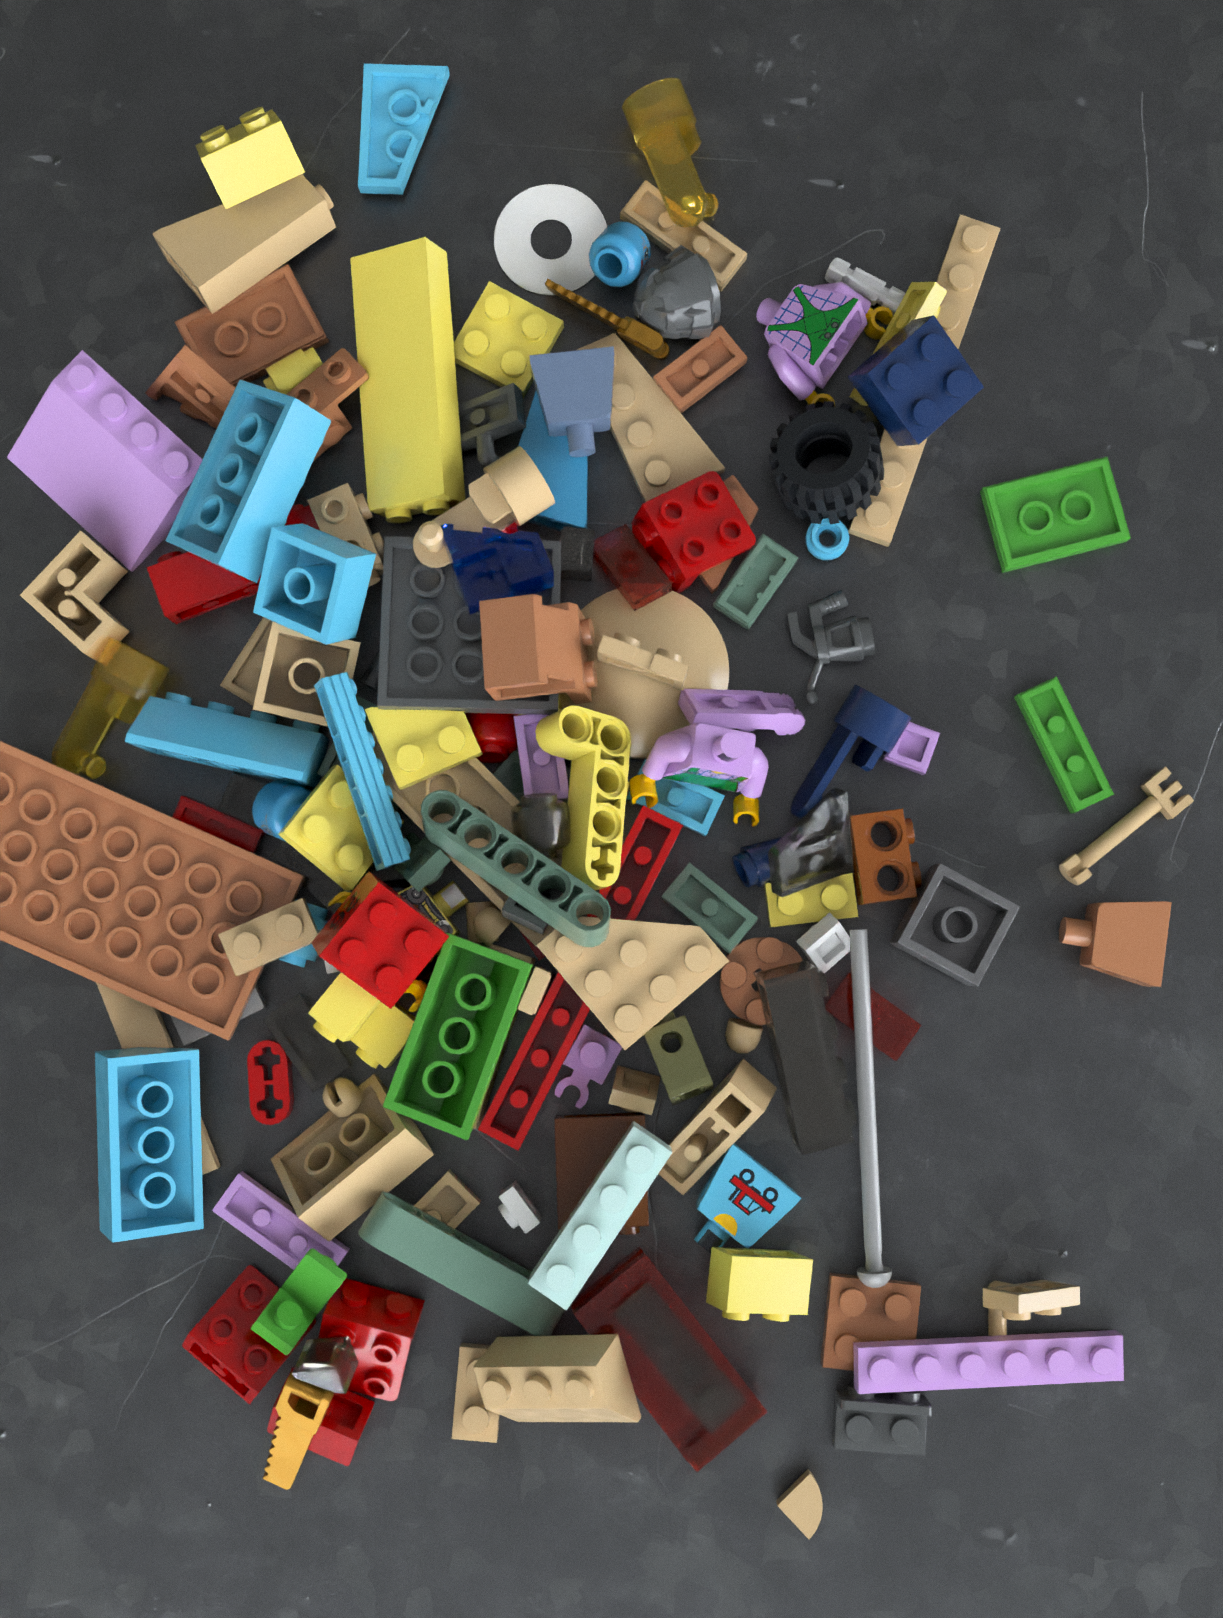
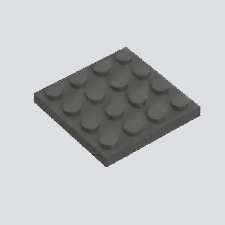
(434, 645)

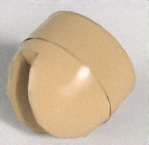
(489, 925)
(742, 1035)
(348, 1093)

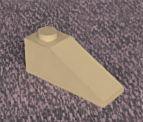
(717, 1125)

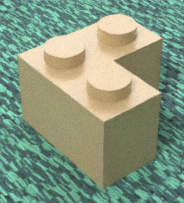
(70, 595)

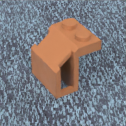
(536, 649)

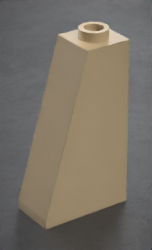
(236, 247)

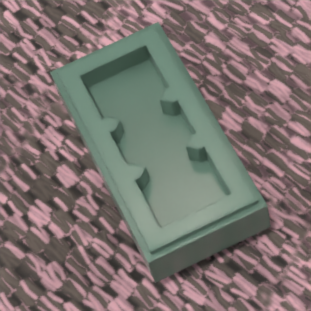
(755, 582)

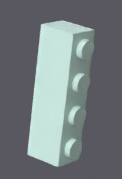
(599, 1215)

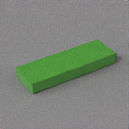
(1063, 745)

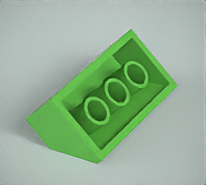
(457, 1036)

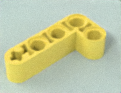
(591, 854)

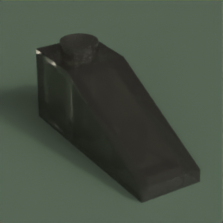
(679, 1358)

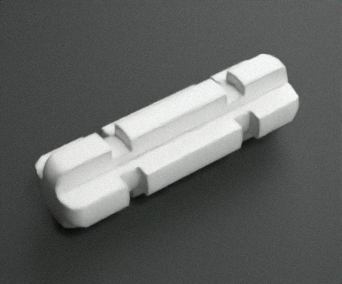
(864, 284)

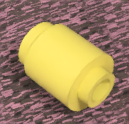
(292, 370)

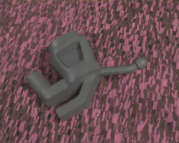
(839, 641)

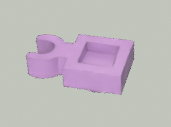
(590, 1059)

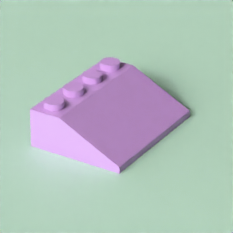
(106, 460)

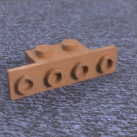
(328, 388)

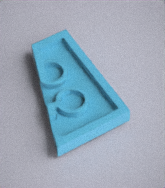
(395, 121)

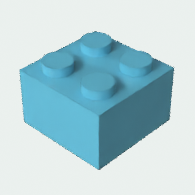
(314, 583)

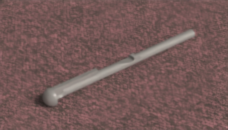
(874, 1273)

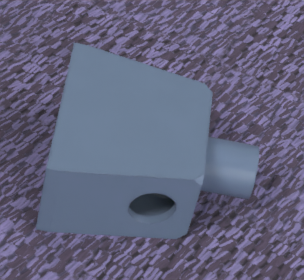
(575, 394)

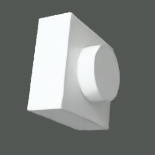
(825, 943)
(518, 1208)

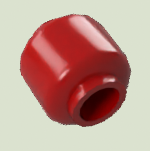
(494, 735)

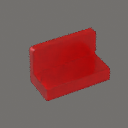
(340, 1427)

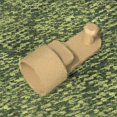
(506, 494)

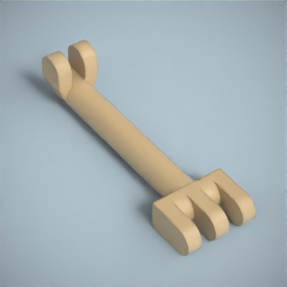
(1076, 866)

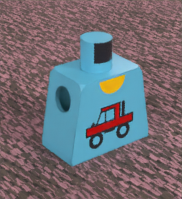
(741, 1201)

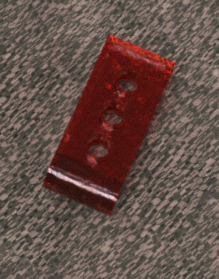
(595, 1313)

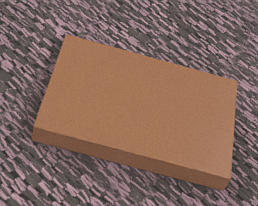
(254, 328)

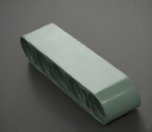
(523, 887)
(459, 1263)

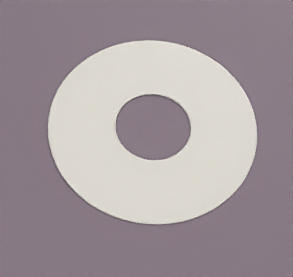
(514, 233)

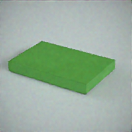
(1054, 514)

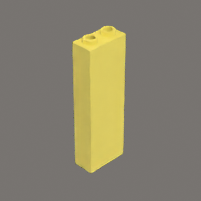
(411, 383)

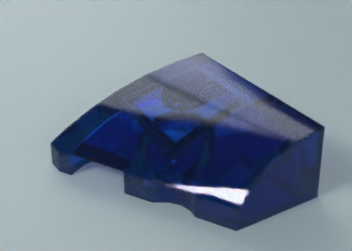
(497, 564)

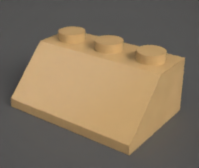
(346, 1162)
(557, 1379)

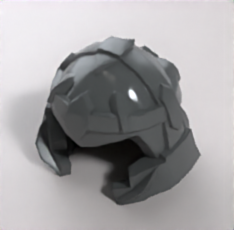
(679, 296)

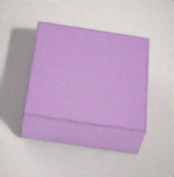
(913, 749)

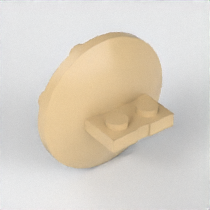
(647, 661)

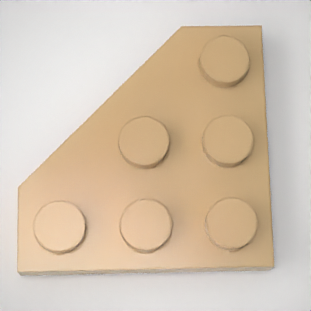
(635, 972)

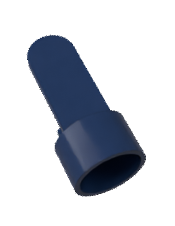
(860, 716)

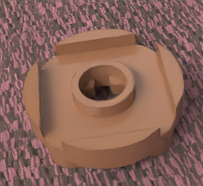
(738, 974)

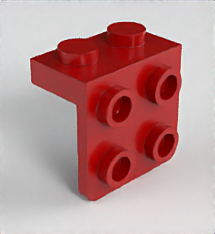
(692, 529)
(380, 1331)

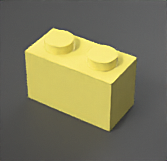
(759, 1283)

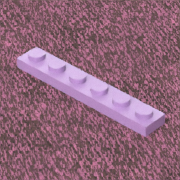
(988, 1361)

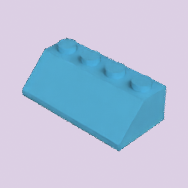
(248, 478)
(230, 741)
(149, 1142)

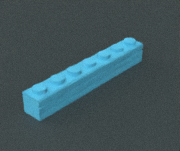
(362, 770)

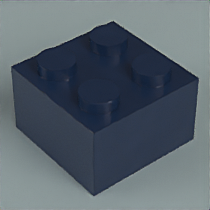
(916, 381)

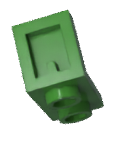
(299, 1301)

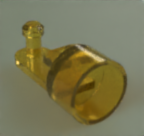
(667, 135)
(119, 690)

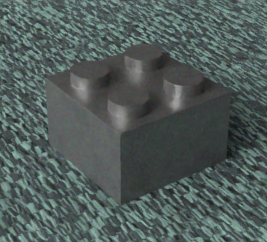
(954, 925)

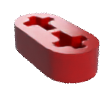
(259, 1083)

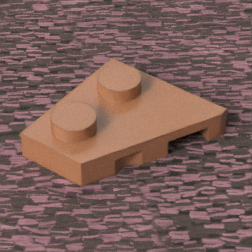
(195, 385)

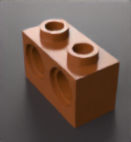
(870, 858)

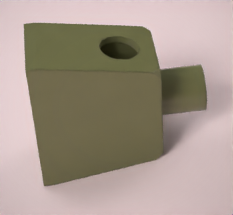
(681, 1071)

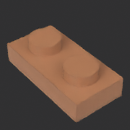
(700, 369)

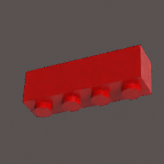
(195, 586)

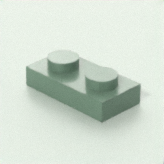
(709, 907)

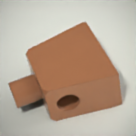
(1122, 939)

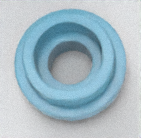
(822, 552)

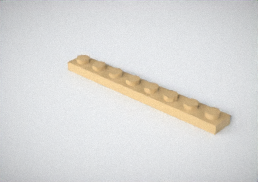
(961, 277)

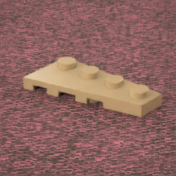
(650, 430)

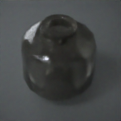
(542, 822)

